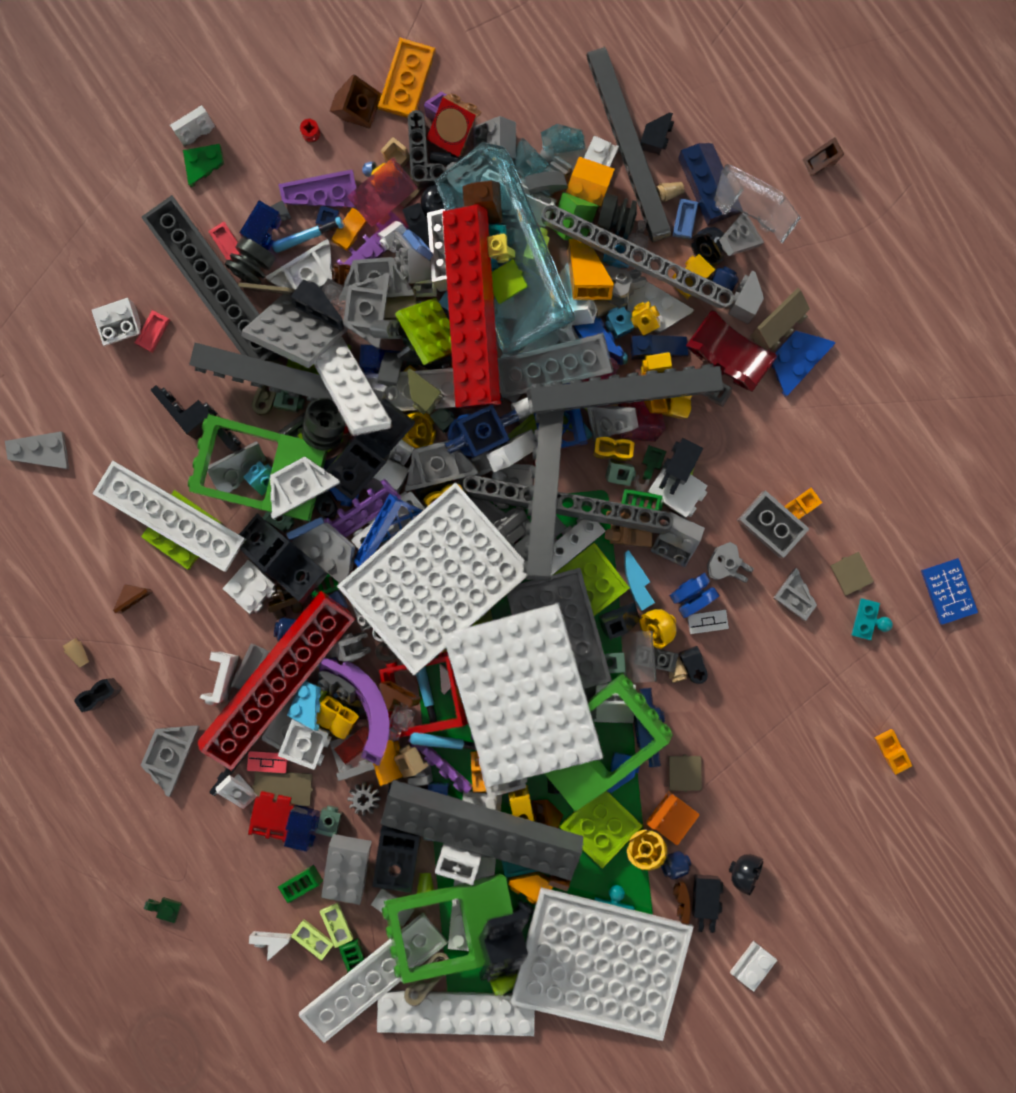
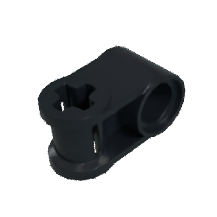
(322, 501)
(693, 661)

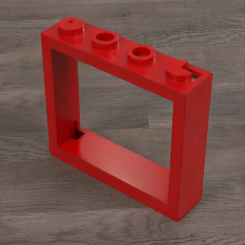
(388, 674)

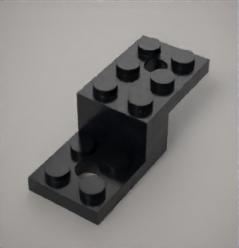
(193, 417)
(369, 452)
(281, 559)
(396, 849)
(503, 945)

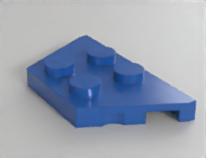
(797, 358)

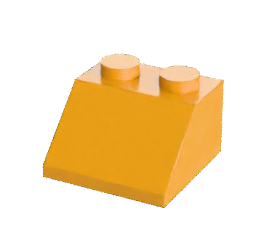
(590, 181)
(388, 769)

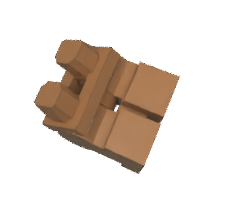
(629, 536)

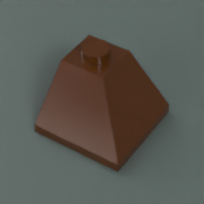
(356, 102)
(487, 195)

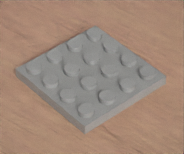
(292, 332)

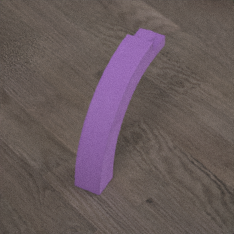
(372, 702)

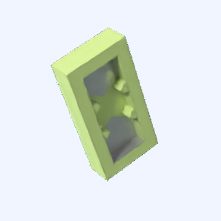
(336, 924)
(312, 939)

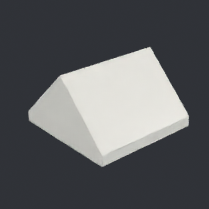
(393, 473)

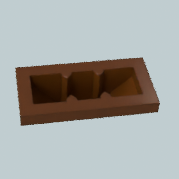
(130, 596)
(546, 813)

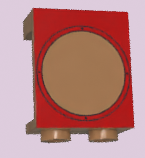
(453, 124)

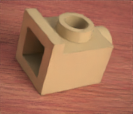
(409, 761)

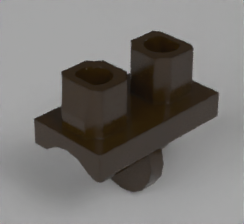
(277, 606)

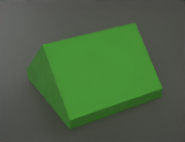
(579, 208)

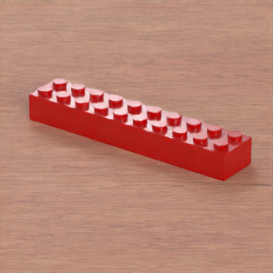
(471, 307)
(275, 681)

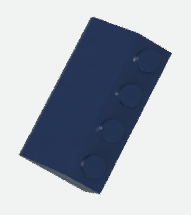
(703, 173)

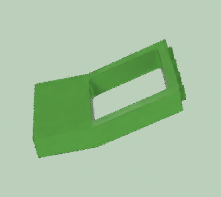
(288, 451)
(588, 780)
(477, 902)

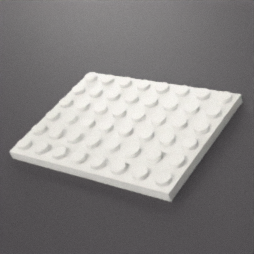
(434, 578)
(523, 695)
(601, 964)

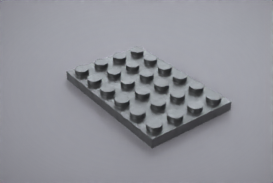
(571, 594)

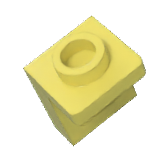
(499, 249)

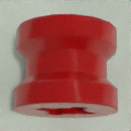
(313, 133)

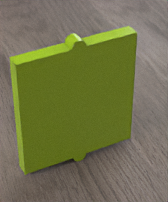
(507, 281)

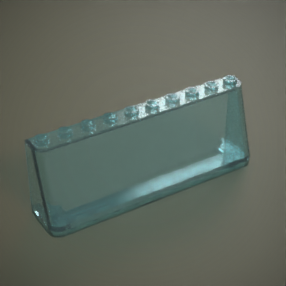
(544, 303)

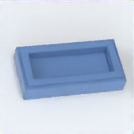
(685, 219)
(418, 244)
(305, 528)

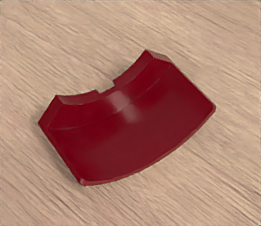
(731, 351)

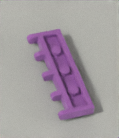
(372, 248)
(362, 511)
(446, 769)

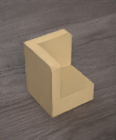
(396, 150)

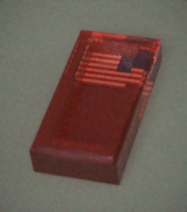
(353, 745)

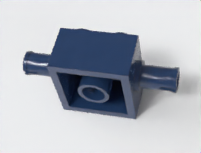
(486, 419)
(643, 736)

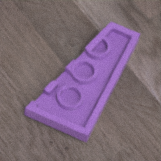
(323, 190)

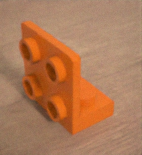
(672, 818)

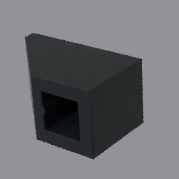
(655, 133)
(619, 621)

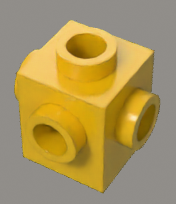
(645, 317)

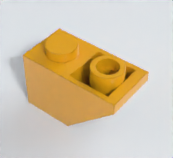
(529, 885)

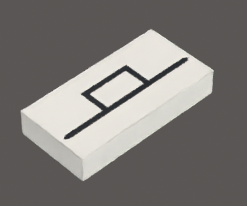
(708, 622)

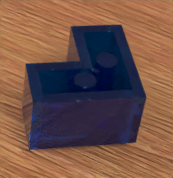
(261, 224)
(372, 358)
(300, 828)

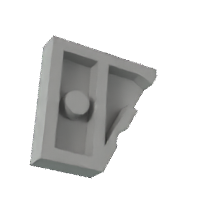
(796, 596)

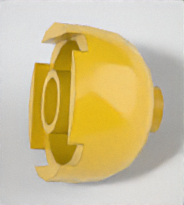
(422, 432)
(661, 624)
(647, 850)

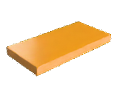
(406, 77)

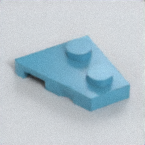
(306, 705)

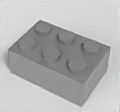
(773, 524)
(346, 869)

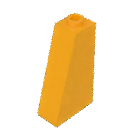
(587, 273)

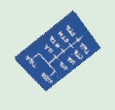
(949, 591)

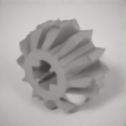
(369, 803)

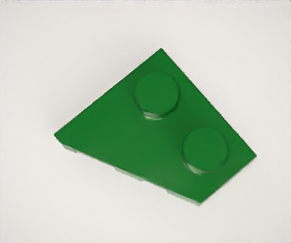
(202, 161)

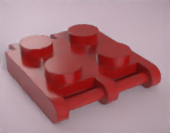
(270, 815)

